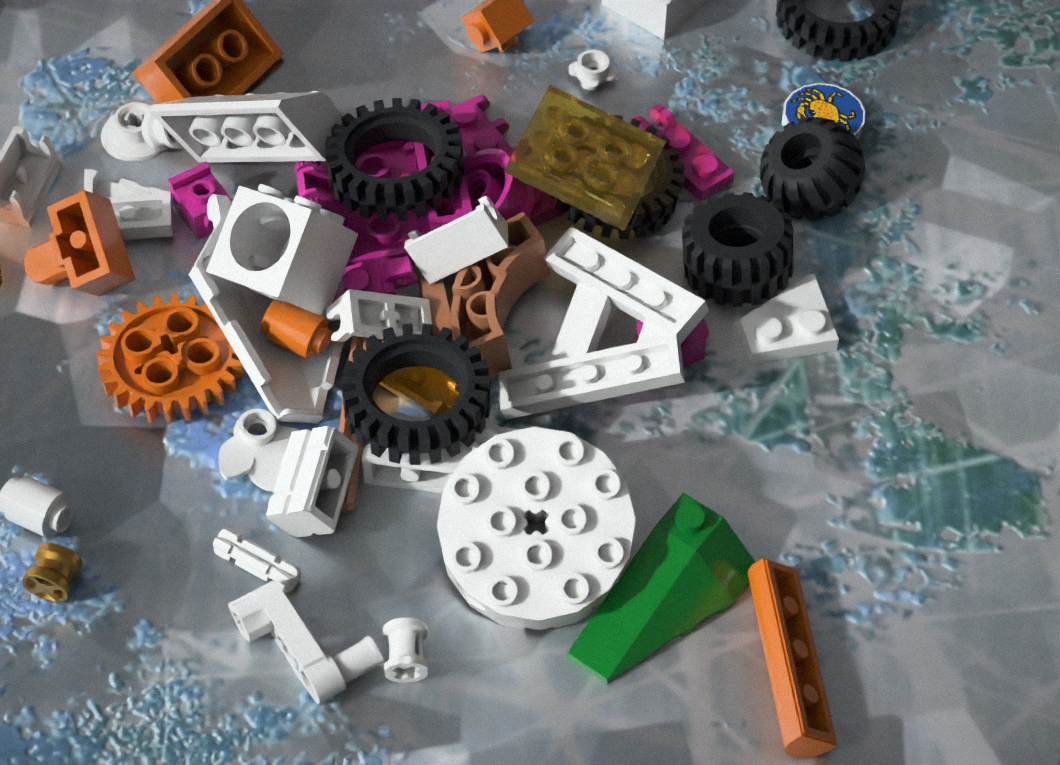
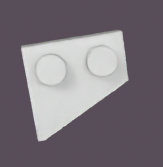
(138, 209)
(789, 325)

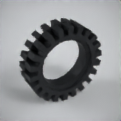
(838, 36)
(398, 193)
(652, 208)
(416, 350)

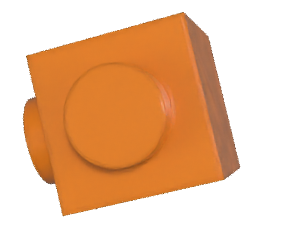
(496, 23)

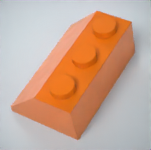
(210, 55)

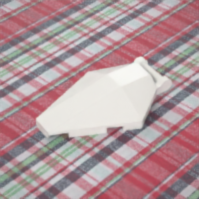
(286, 381)

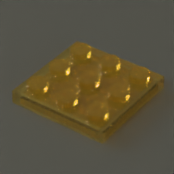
(585, 157)

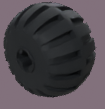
(812, 168)

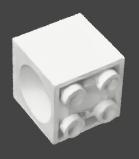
(254, 239)

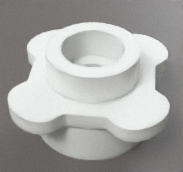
(593, 69)

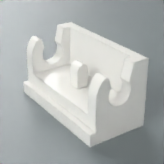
(25, 176)
(459, 242)
(371, 312)

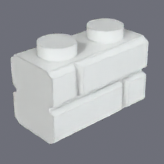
(312, 482)

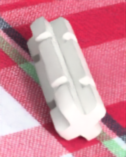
(257, 559)

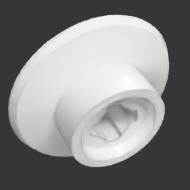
(123, 134)

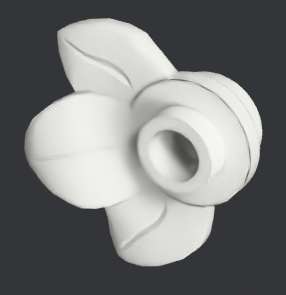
(255, 454)

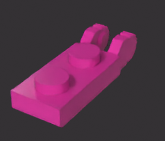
(703, 169)

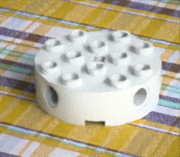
(536, 479)

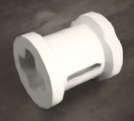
(405, 650)

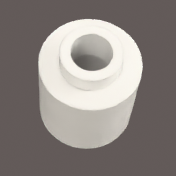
(36, 506)

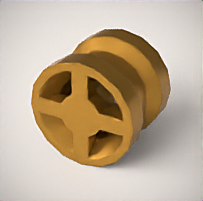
(52, 572)

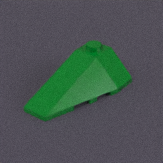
(674, 581)

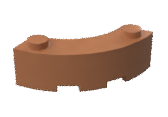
(492, 286)

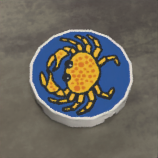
(825, 102)

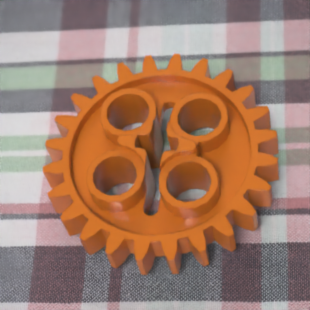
(168, 360)

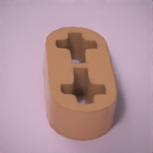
(438, 303)

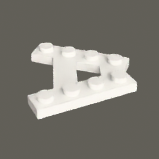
(575, 368)

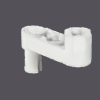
(322, 675)

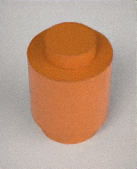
(296, 329)

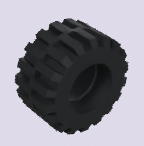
(738, 249)

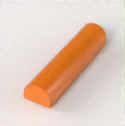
(791, 660)

